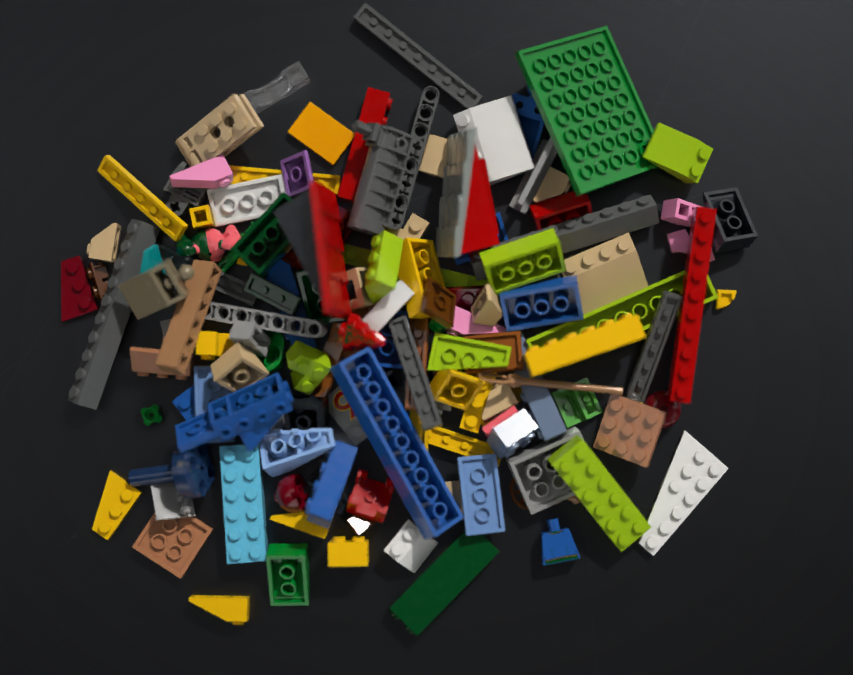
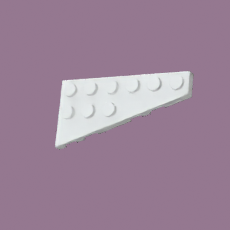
(683, 487)

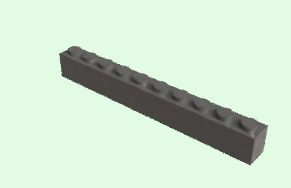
(590, 228)
(111, 318)

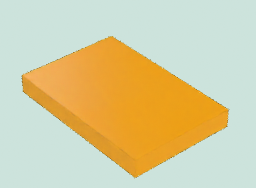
(321, 133)

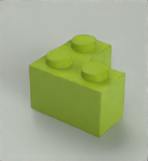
(308, 366)

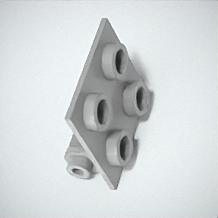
(170, 503)

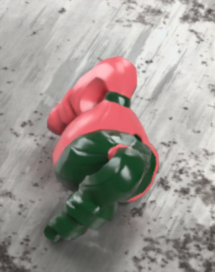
(208, 241)

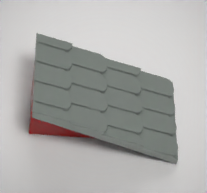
(464, 207)

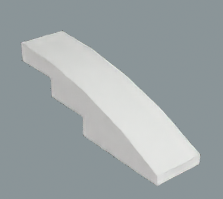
(388, 306)

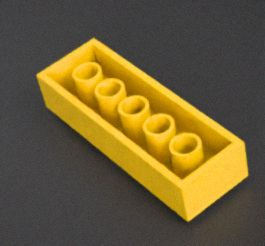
(583, 346)

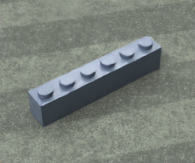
(540, 404)

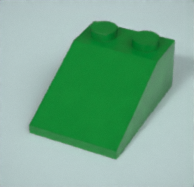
(288, 574)

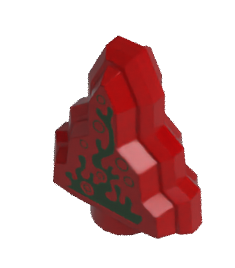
(358, 334)

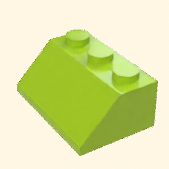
(383, 265)

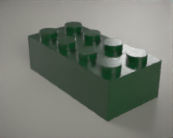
(264, 240)

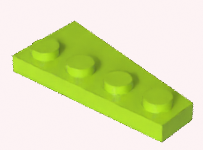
(466, 353)

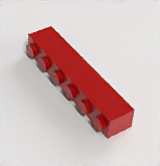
(373, 111)

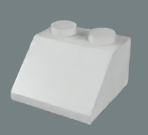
(410, 547)

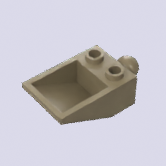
(154, 289)

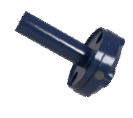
(189, 471)

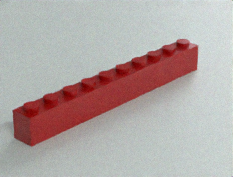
(691, 305)

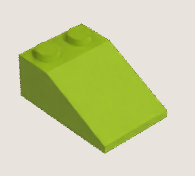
(677, 153)

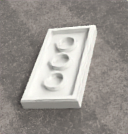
(244, 200)

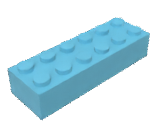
(243, 504)

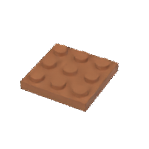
(629, 430)
(173, 542)

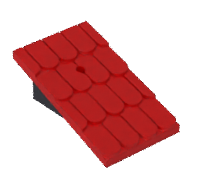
(315, 234)

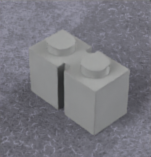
(251, 336)

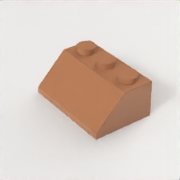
(144, 361)

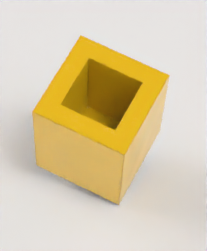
(202, 217)

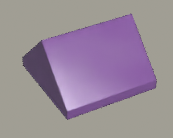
(297, 173)

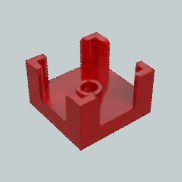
(370, 497)

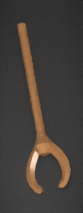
(515, 380)

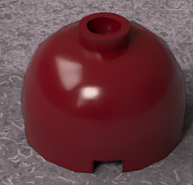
(658, 400)
(290, 494)

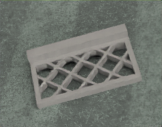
(533, 178)

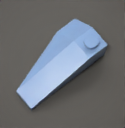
(289, 449)

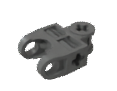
(184, 196)

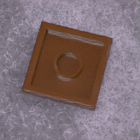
(438, 303)

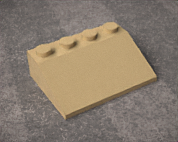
(606, 272)

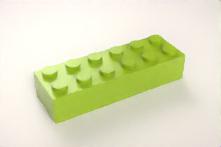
(599, 492)

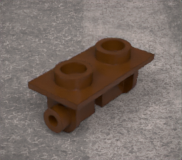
(96, 274)

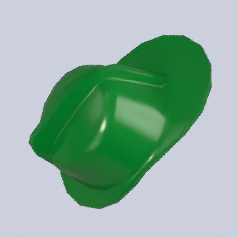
(274, 359)

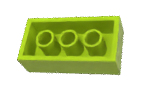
(523, 261)

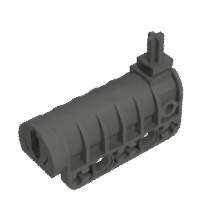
(383, 178)

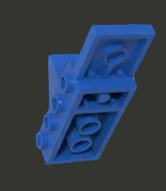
(249, 417)

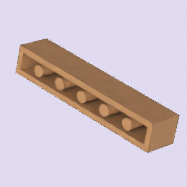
(188, 318)

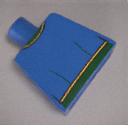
(557, 544)

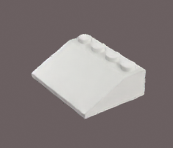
(498, 138)

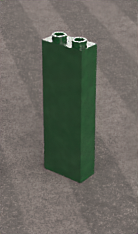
(442, 581)

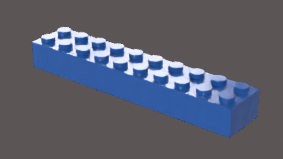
(396, 443)

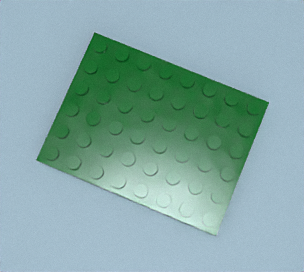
(589, 108)

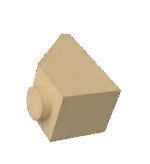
(553, 185)
(105, 244)
(487, 307)
(499, 401)

